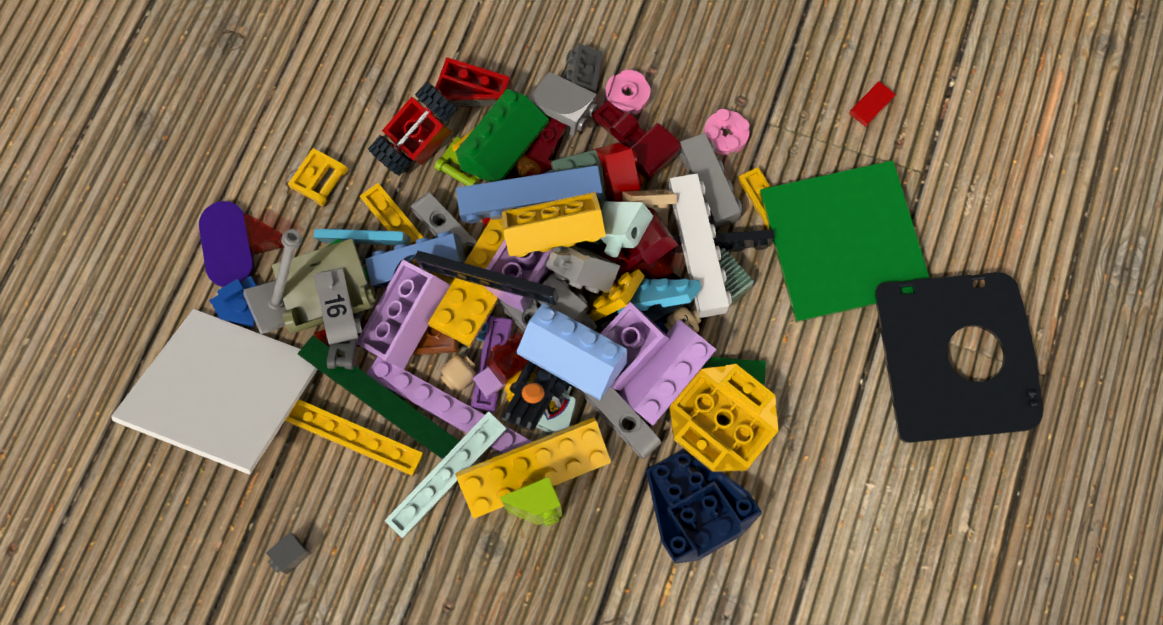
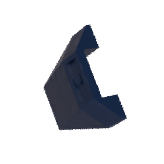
(697, 507)

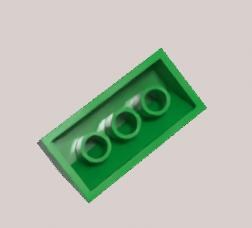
(501, 137)

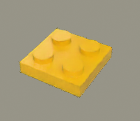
(618, 297)

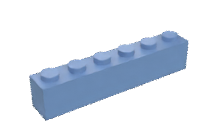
(492, 198)

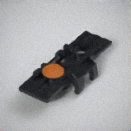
(533, 398)

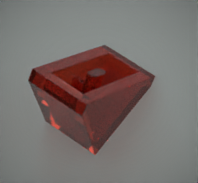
(261, 236)

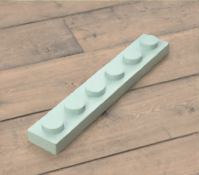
(443, 476)

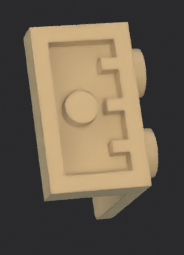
(653, 199)

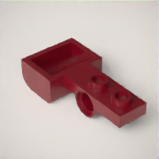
(544, 146)
(653, 148)
(653, 245)

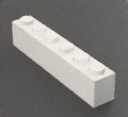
(698, 245)

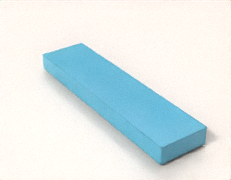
(363, 236)

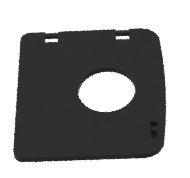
(925, 390)

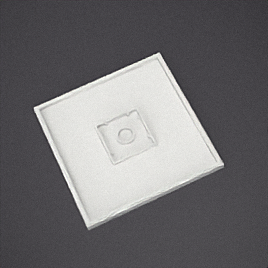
(217, 391)

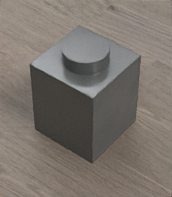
(287, 554)

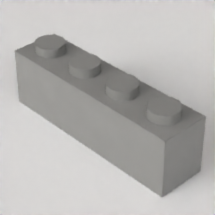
(699, 158)

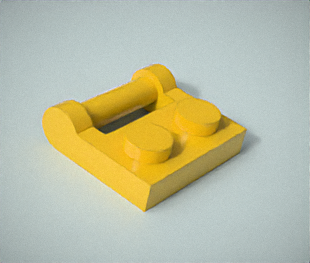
(312, 172)

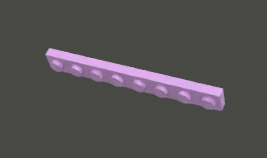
(438, 402)

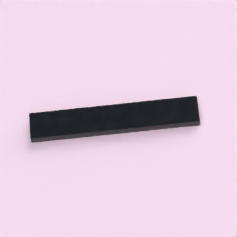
(487, 278)

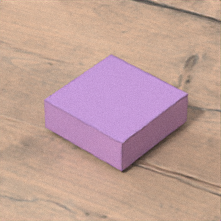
(488, 383)

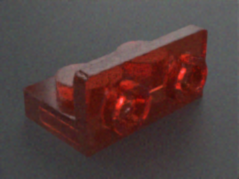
(504, 359)

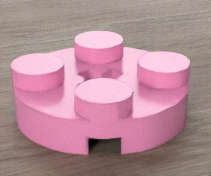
(638, 86)
(731, 120)

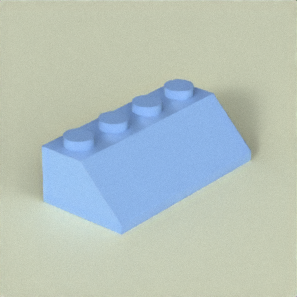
(572, 351)

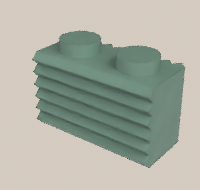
(737, 279)

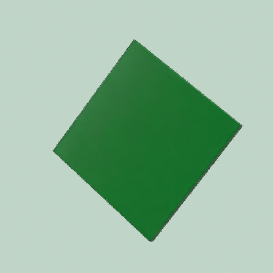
(842, 239)

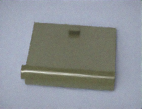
(301, 293)

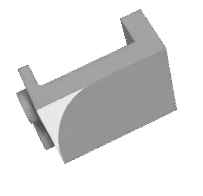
(564, 101)

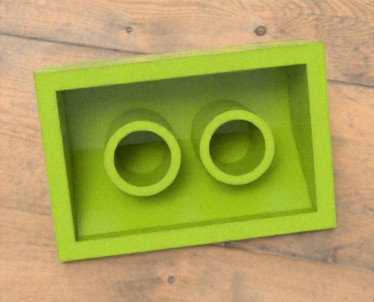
(534, 503)

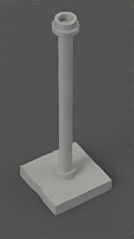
(266, 299)

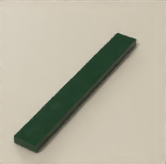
(381, 400)

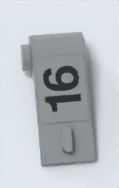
(336, 307)

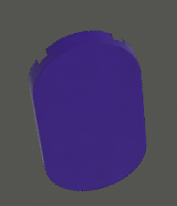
(225, 243)

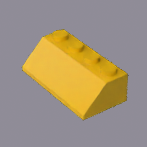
(553, 224)

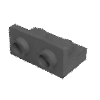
(583, 67)

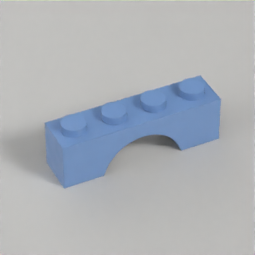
(384, 264)

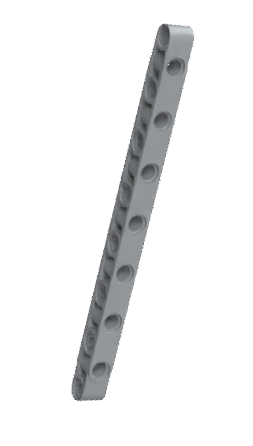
(612, 405)

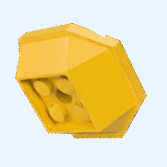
(727, 393)

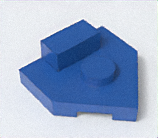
(231, 303)

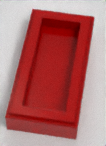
(872, 104)

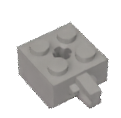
(583, 268)
(569, 303)

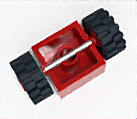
(415, 130)

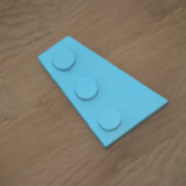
(664, 292)

